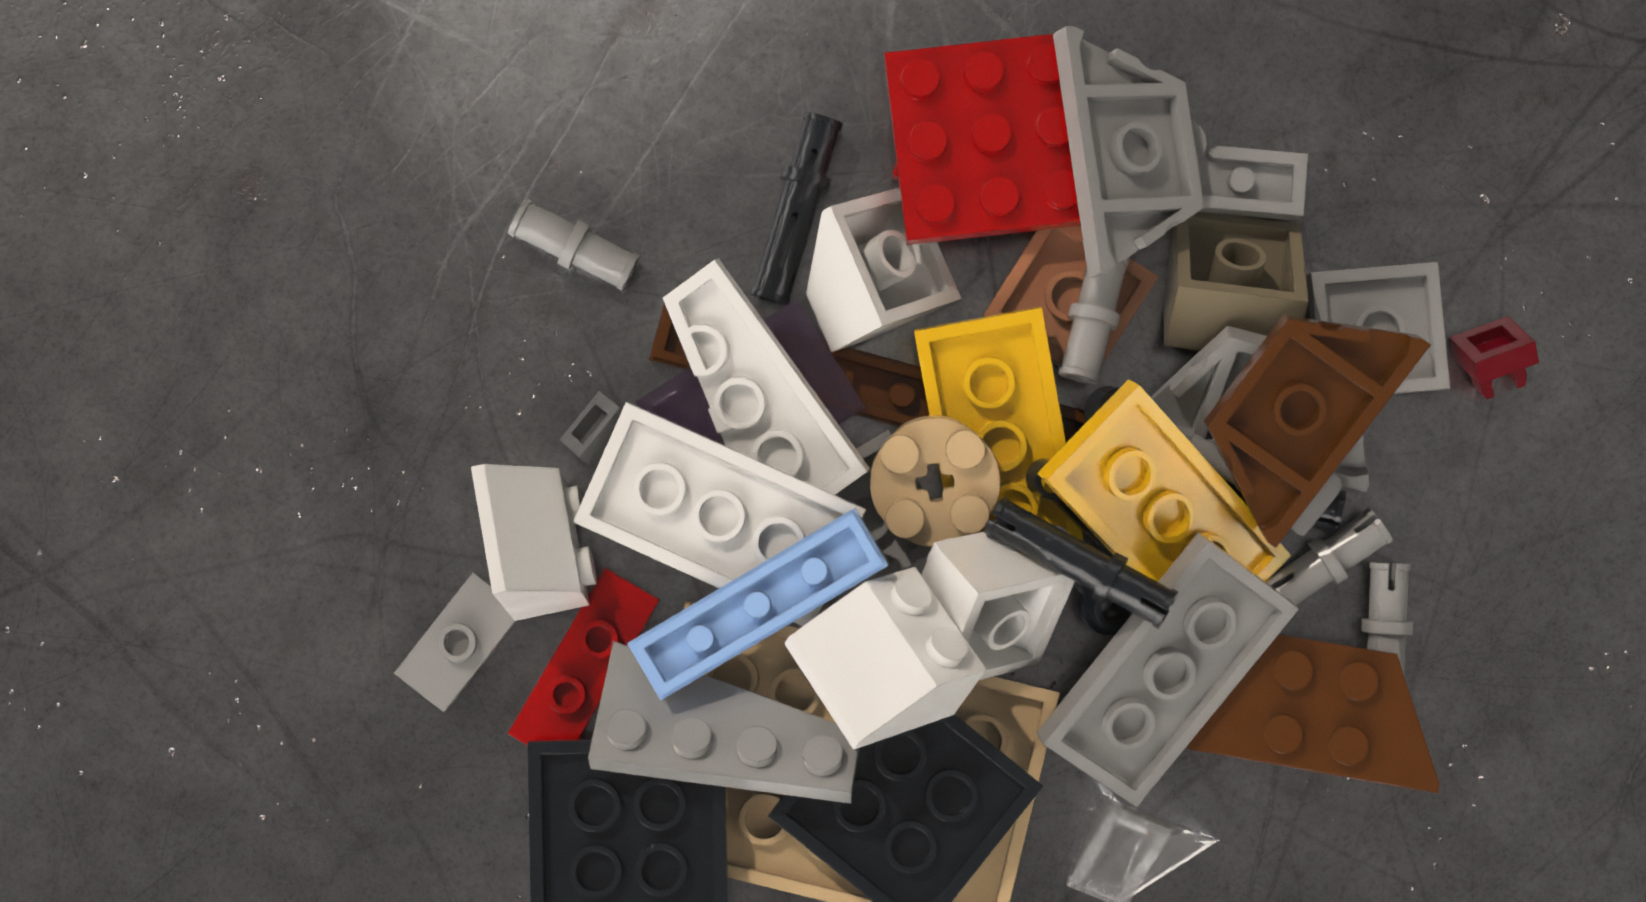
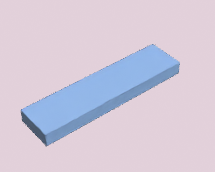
(758, 603)

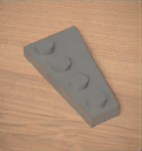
(717, 737)

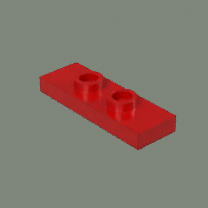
(577, 671)

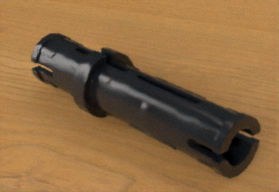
(818, 137)
(1081, 562)

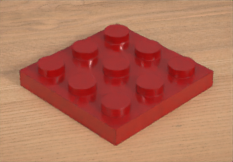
(980, 139)

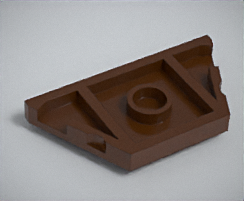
(1304, 409)
(1324, 713)

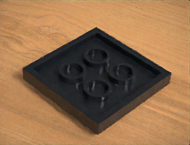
(918, 814)
(621, 832)

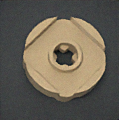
(905, 457)

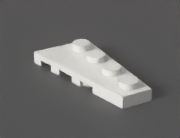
(754, 385)

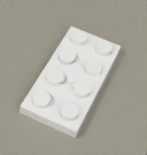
(699, 501)

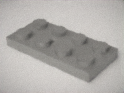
(1163, 684)

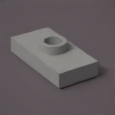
(457, 644)

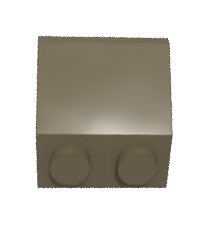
(1231, 275)

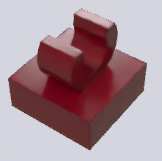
(1493, 352)

